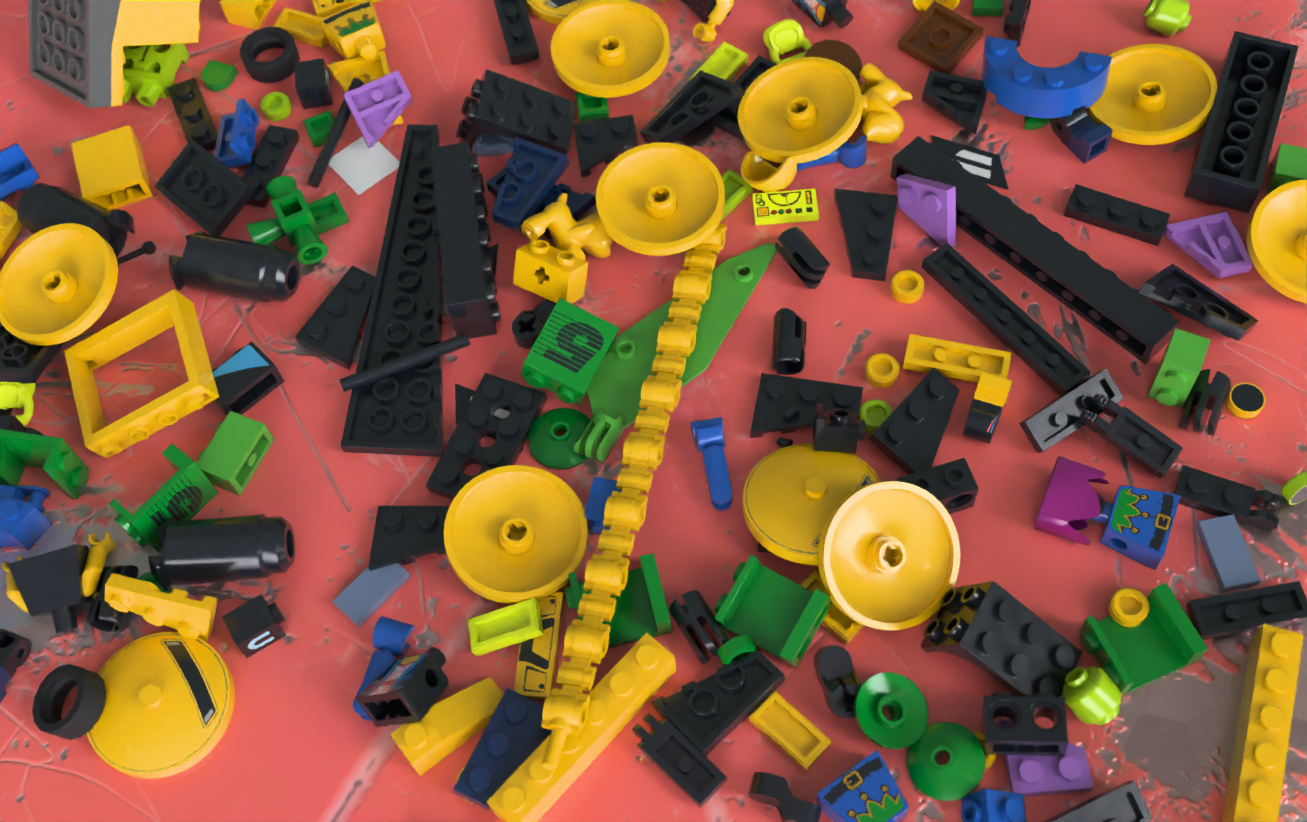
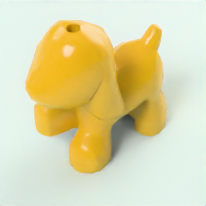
(879, 95)
(568, 233)

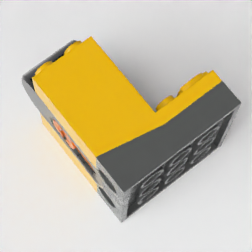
(81, 42)

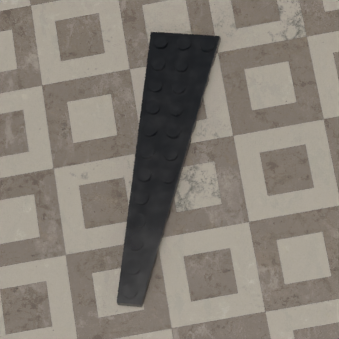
(405, 315)

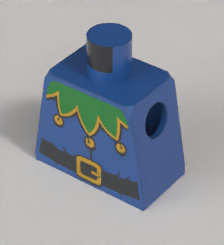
(1138, 523)
(864, 794)

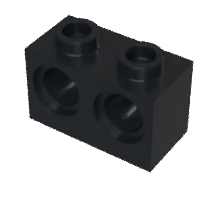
(949, 483)
(1025, 735)

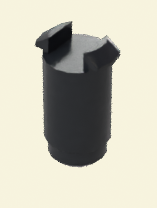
(53, 205)
(235, 268)
(222, 550)

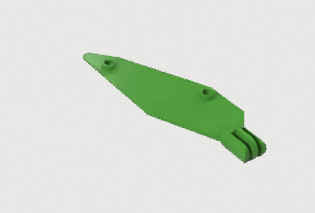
(619, 379)

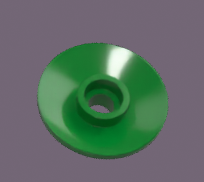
(554, 450)
(904, 703)
(956, 777)

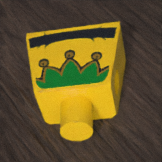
(354, 31)

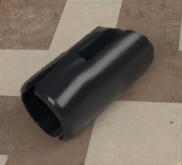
(802, 256)
(788, 342)
(1206, 398)
(101, 614)
(695, 618)

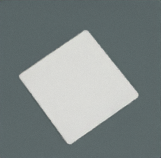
(363, 166)

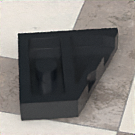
(956, 98)
(603, 140)

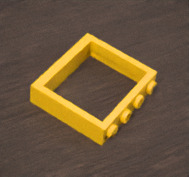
(122, 336)

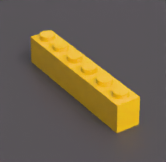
(611, 707)
(1263, 726)

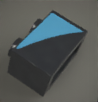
(245, 380)

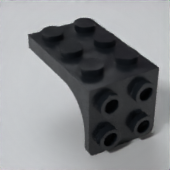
(517, 110)
(1002, 639)

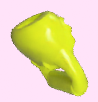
(783, 38)
(18, 396)

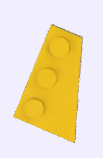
(174, 609)

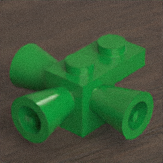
(298, 220)

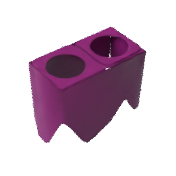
(1070, 500)

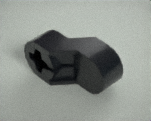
(530, 323)
(834, 663)
(775, 792)

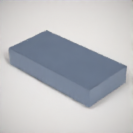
(1227, 553)
(370, 592)

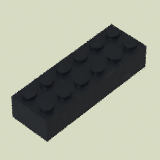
(1242, 122)
(464, 241)

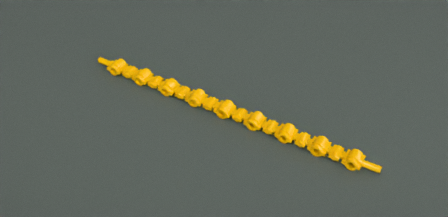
(625, 511)

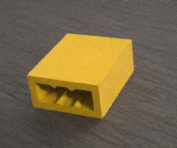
(112, 168)

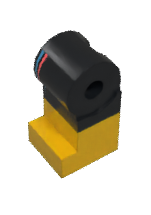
(987, 407)

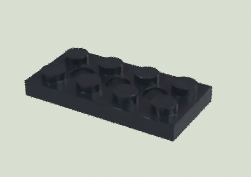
(479, 422)

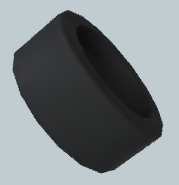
(266, 39)
(52, 694)

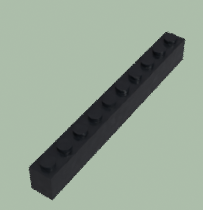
(1043, 255)

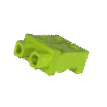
(151, 71)

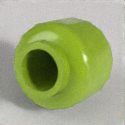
(1167, 16)
(1092, 695)

